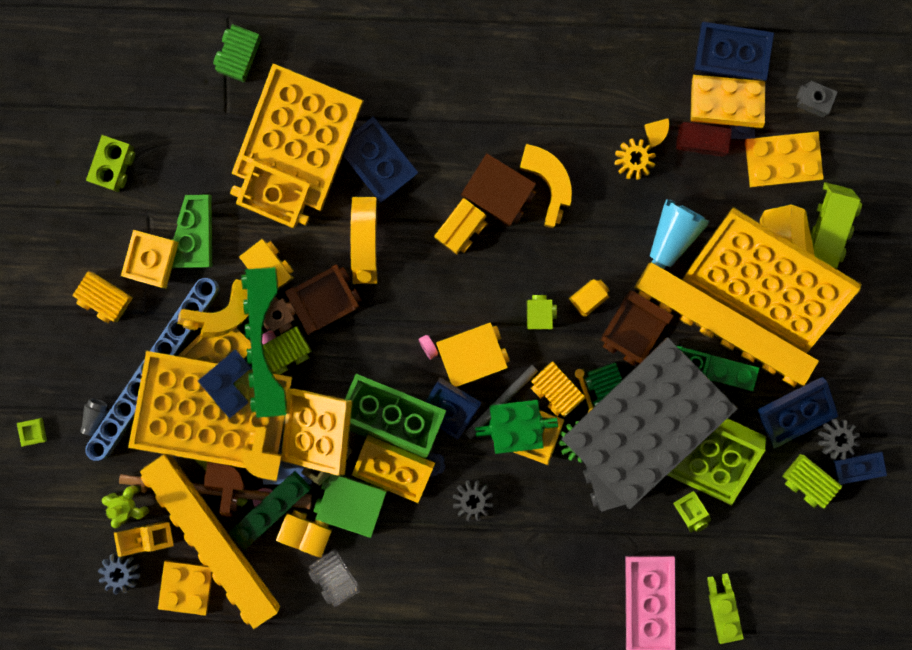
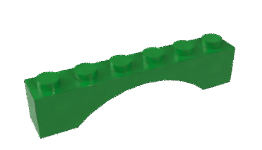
(268, 392)

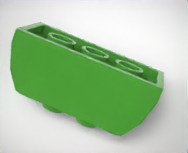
(393, 416)

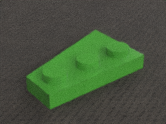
(194, 233)

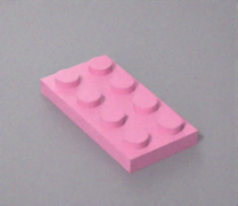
(650, 602)

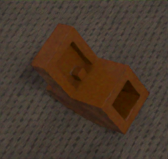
(226, 480)

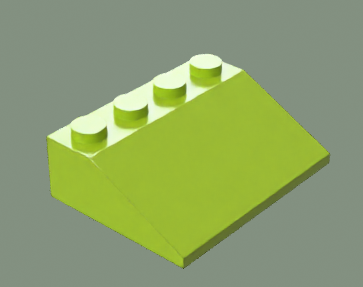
(722, 461)

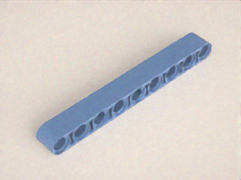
(129, 395)

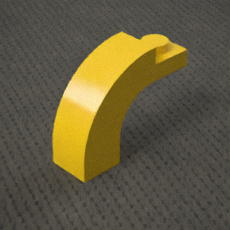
(551, 170)
(364, 240)
(220, 322)

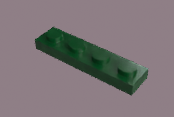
(269, 510)

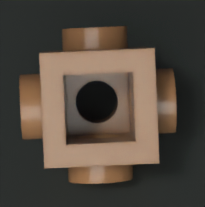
(286, 319)

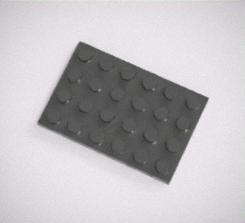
(649, 423)

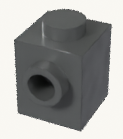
(816, 98)

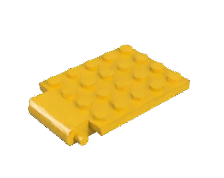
(293, 146)

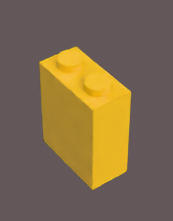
(473, 354)

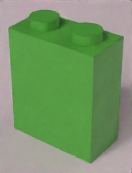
(350, 504)

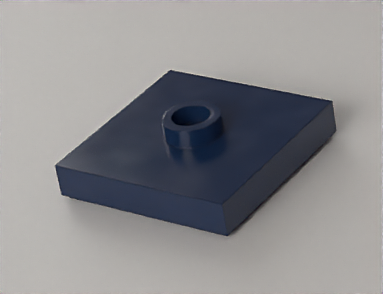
(458, 406)

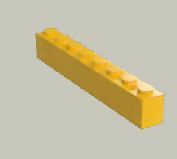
(726, 324)
(210, 540)

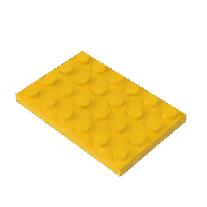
(771, 281)
(184, 421)

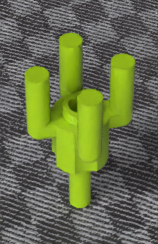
(123, 506)

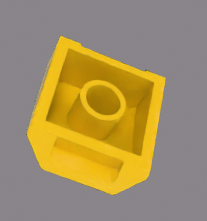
(790, 224)

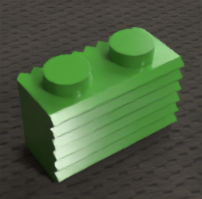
(237, 53)

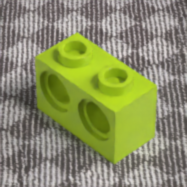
(103, 162)

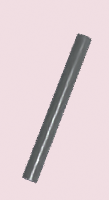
(503, 399)

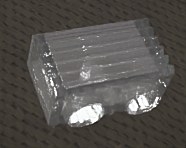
(334, 578)

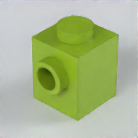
(540, 312)

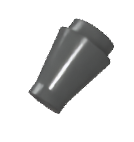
(93, 415)

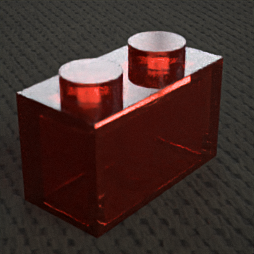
(703, 139)

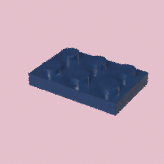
(733, 51)
(378, 160)
(798, 412)

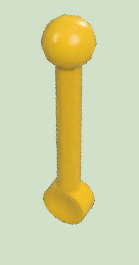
(579, 373)

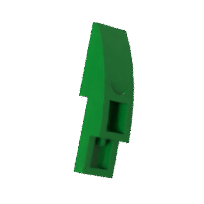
(723, 370)

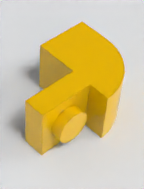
(260, 462)
(143, 538)

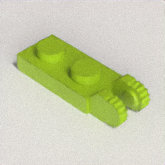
(725, 611)

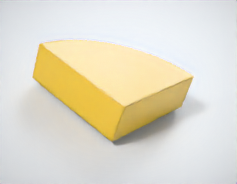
(657, 131)

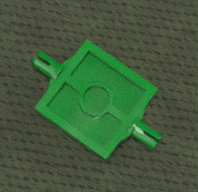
(516, 427)

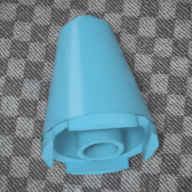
(675, 233)

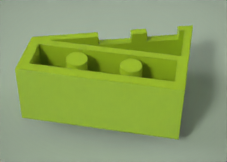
(835, 223)

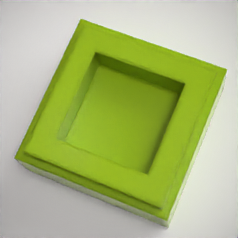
(31, 432)

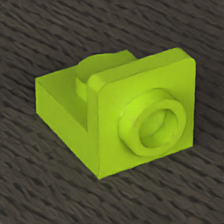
(693, 512)

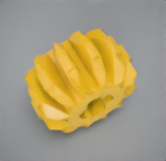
(626, 157)

